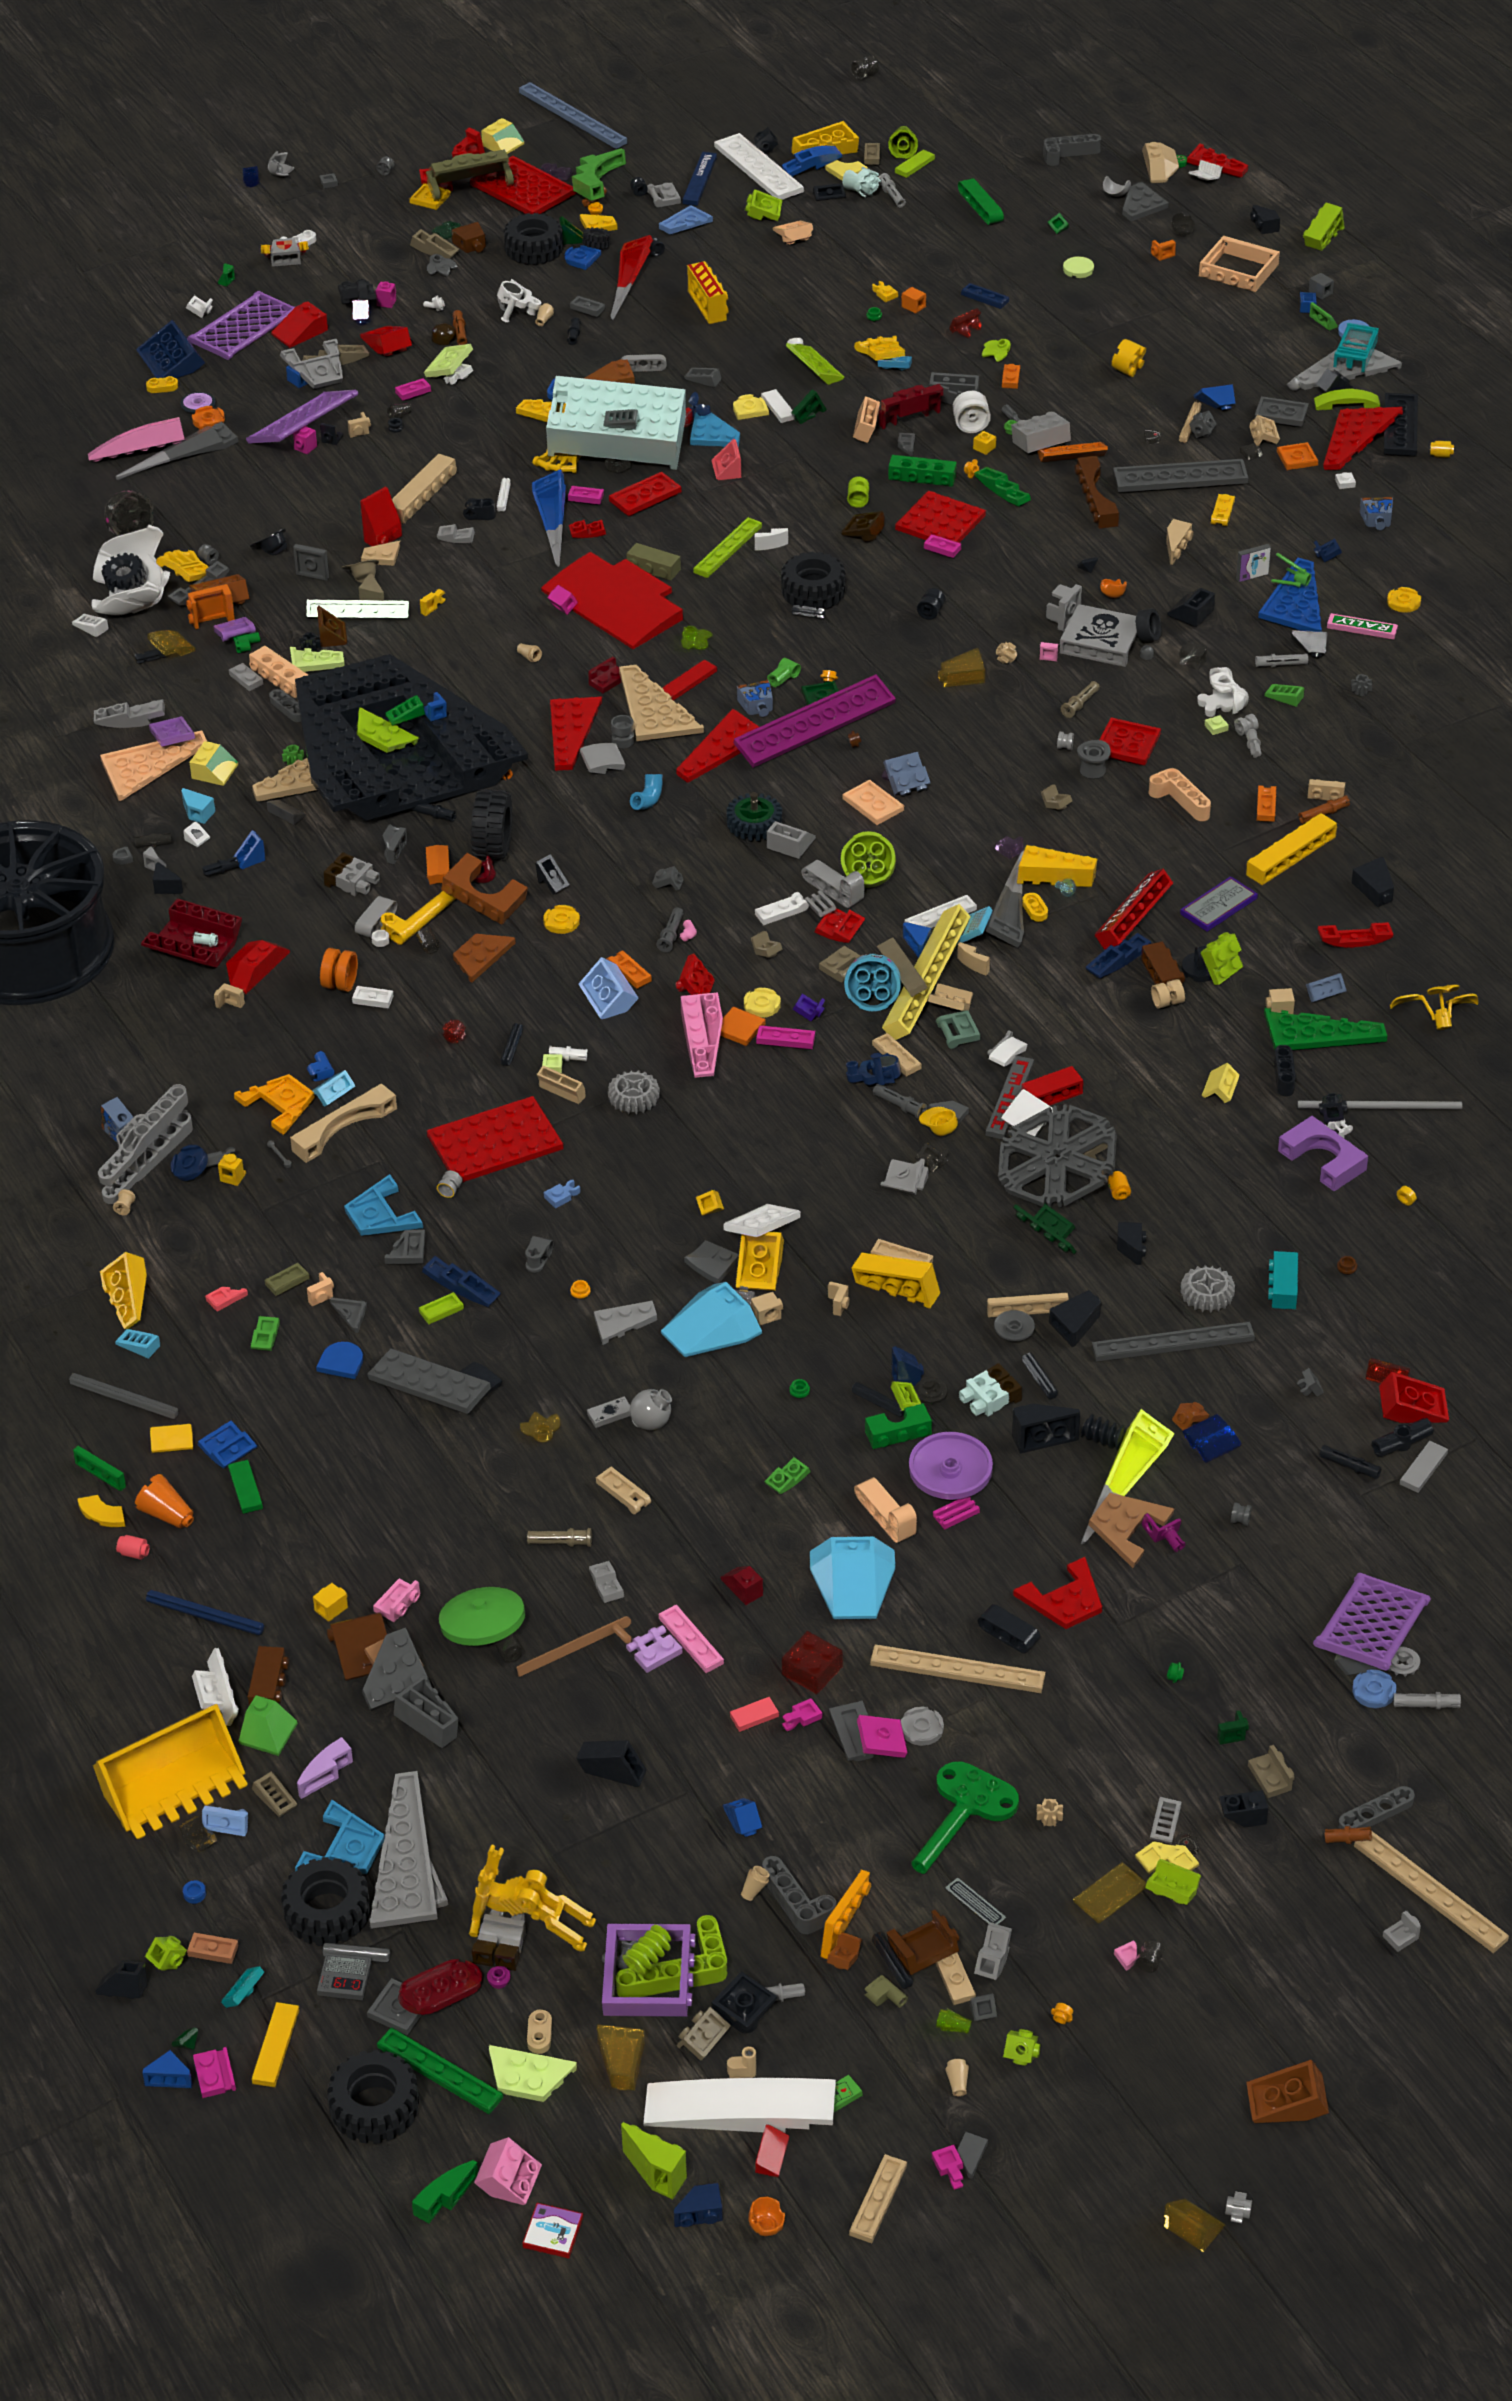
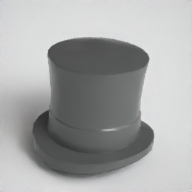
(1093, 758)

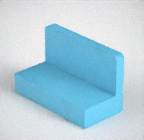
(334, 1088)

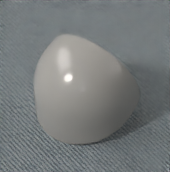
(1115, 189)

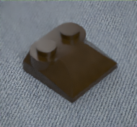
(865, 526)

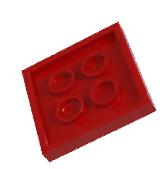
(1130, 740)

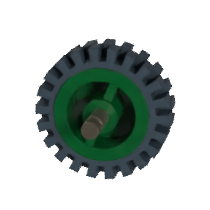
(753, 815)

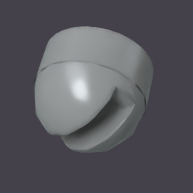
(1294, 384)

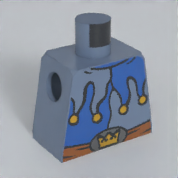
(1376, 511)
(756, 698)
(114, 1117)

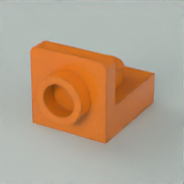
(1163, 250)

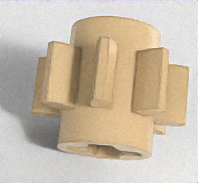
(1006, 652)
(1049, 1812)

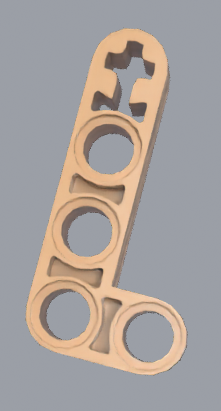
(1182, 790)
(895, 1520)

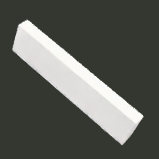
(931, 917)

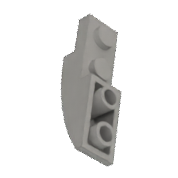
(124, 716)

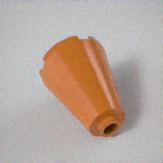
(164, 1503)

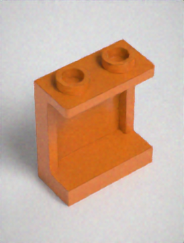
(210, 605)

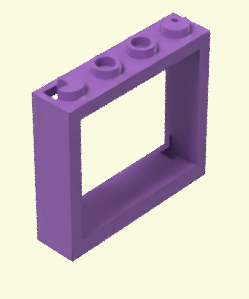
(647, 2005)

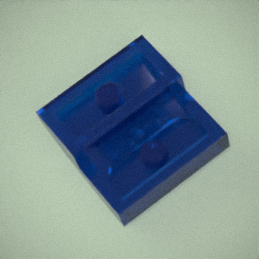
(1212, 1438)

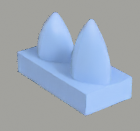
(225, 1820)

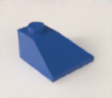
(1217, 397)

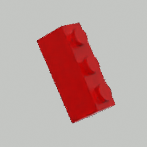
(1056, 1086)

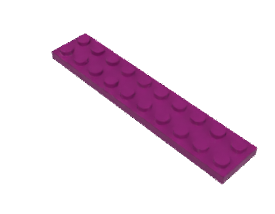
(814, 720)

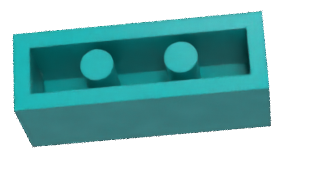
(1283, 1280)

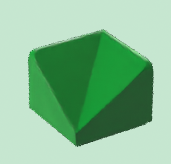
(1058, 224)
(227, 276)

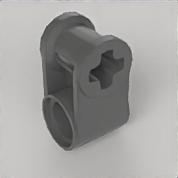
(538, 1253)

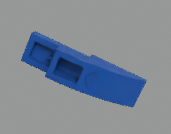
(810, 157)

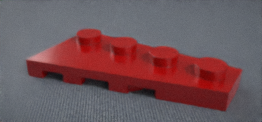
(1230, 166)

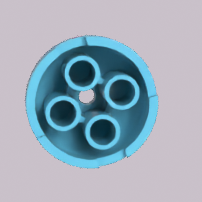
(860, 983)

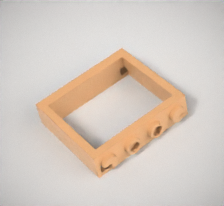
(1243, 250)

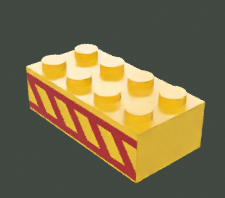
(707, 292)

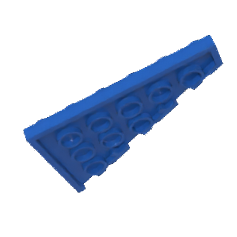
(1294, 605)

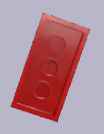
(645, 493)

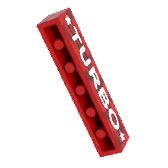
(1133, 908)

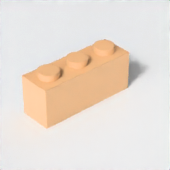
(866, 419)

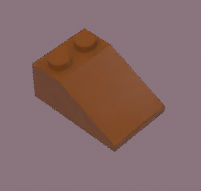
(615, 372)
(1288, 2095)

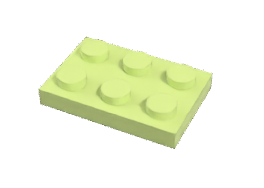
(448, 360)

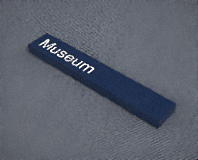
(699, 178)

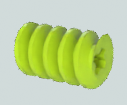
(646, 1949)

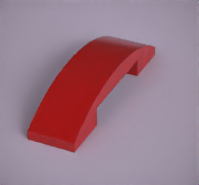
(1356, 938)

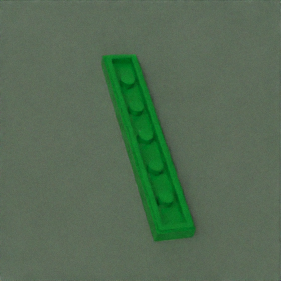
(441, 2071)

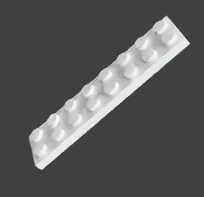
(759, 166)

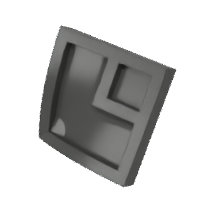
(712, 1261)

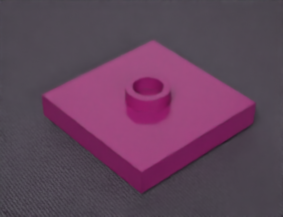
(882, 1736)

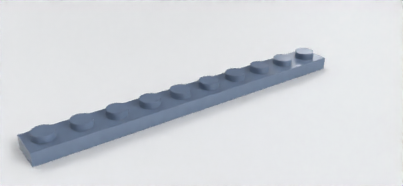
(573, 115)

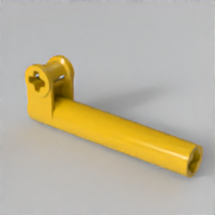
(402, 930)

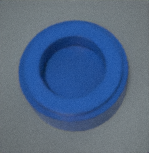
(194, 1891)

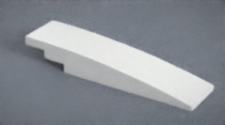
(740, 2103)

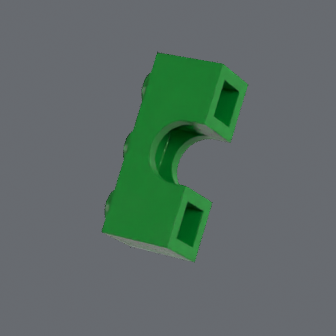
(884, 1432)

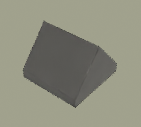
(983, 2007)

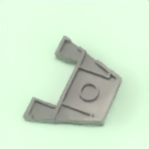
(319, 370)

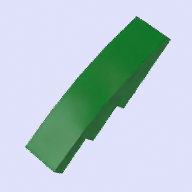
(1001, 486)

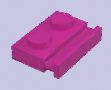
(214, 2072)

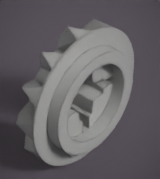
(1411, 1658)

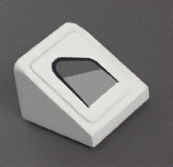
(195, 834)

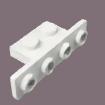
(215, 1688)

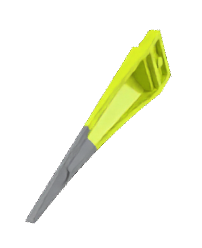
(1139, 1449)

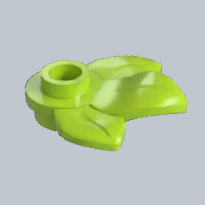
(996, 348)

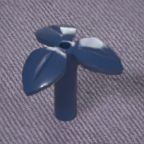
(700, 409)

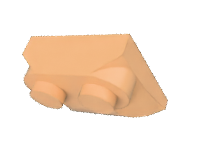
(794, 231)

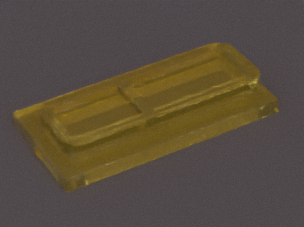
(1110, 1892)

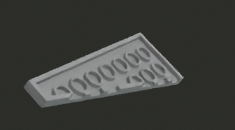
(397, 1889)

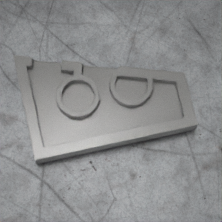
(620, 1319)

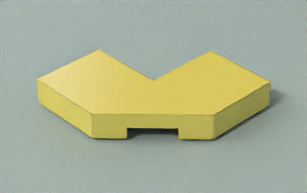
(1176, 1854)

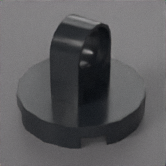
(1195, 967)

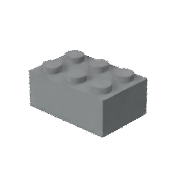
(1041, 432)

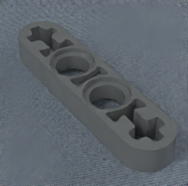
(1374, 1808)

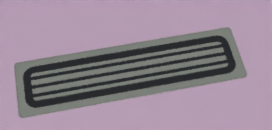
(975, 1902)

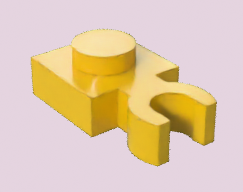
(886, 293)
(430, 601)

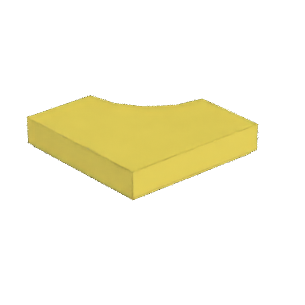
(838, 168)

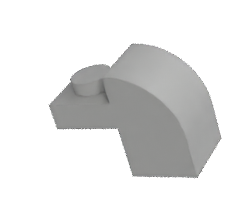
(994, 1952)

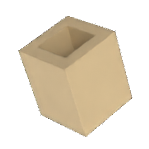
(1280, 1000)

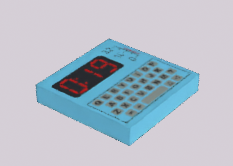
(976, 924)

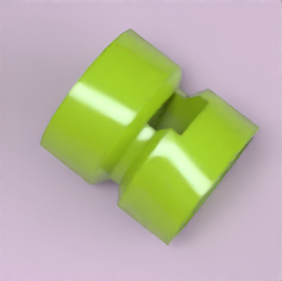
(858, 492)

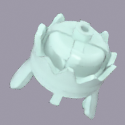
(864, 182)

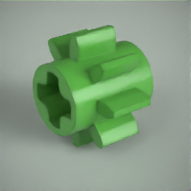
(292, 754)

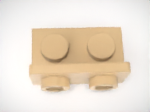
(1265, 429)
(1325, 789)
(951, 997)

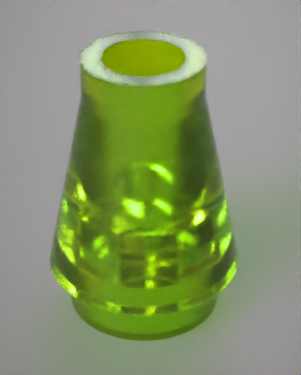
(952, 2021)

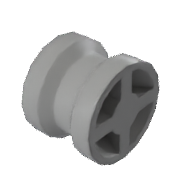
(1065, 740)

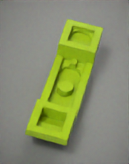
(1346, 396)

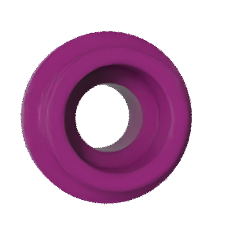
(498, 1982)

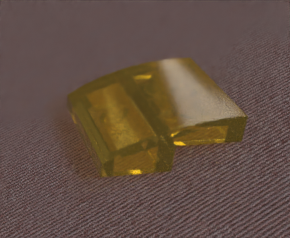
(170, 642)

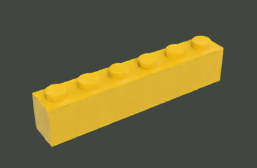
(1291, 849)

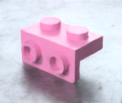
(397, 1599)

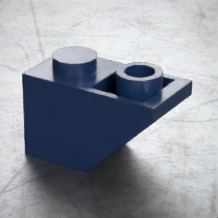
(699, 2206)

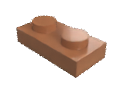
(212, 1948)

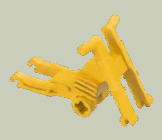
(526, 1896)

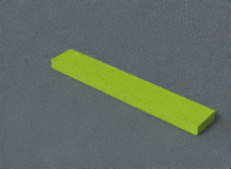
(727, 547)

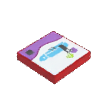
(552, 2230)

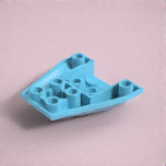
(712, 1322)
(853, 1575)

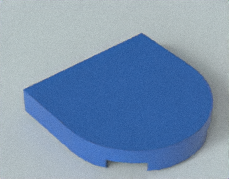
(582, 256)
(341, 1360)

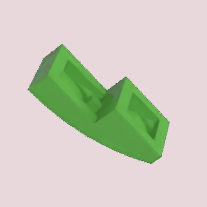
(265, 1333)

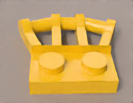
(880, 348)
(551, 465)
(184, 564)

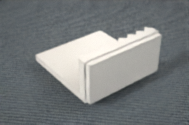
(1207, 171)

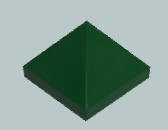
(186, 2039)

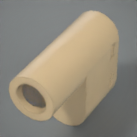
(744, 2065)

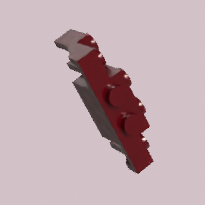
(909, 402)

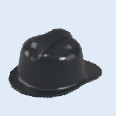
(273, 544)

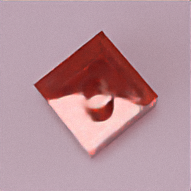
(812, 1662)

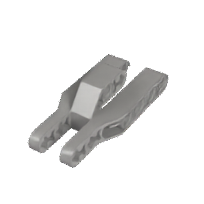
(146, 1142)

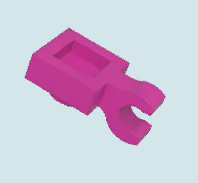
(803, 1713)
(949, 2162)

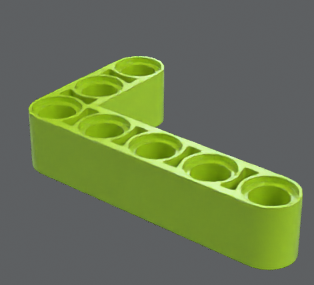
(709, 1966)

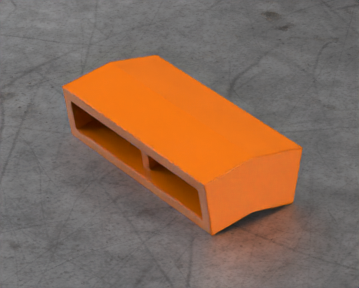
(437, 863)

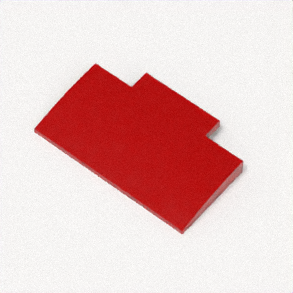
(618, 598)

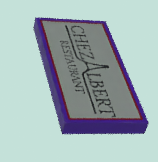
(1218, 904)

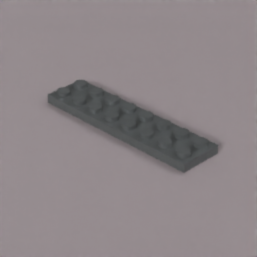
(1180, 475)

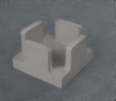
(1069, 600)

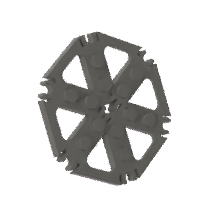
(1059, 1143)

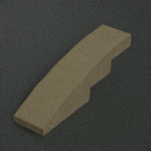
(347, 353)

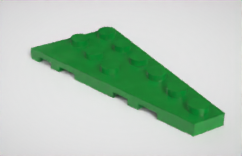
(1317, 1031)

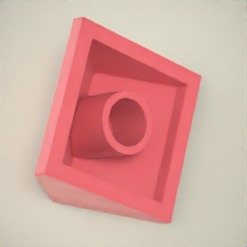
(728, 462)

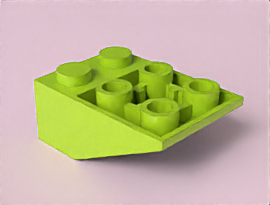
(655, 2160)

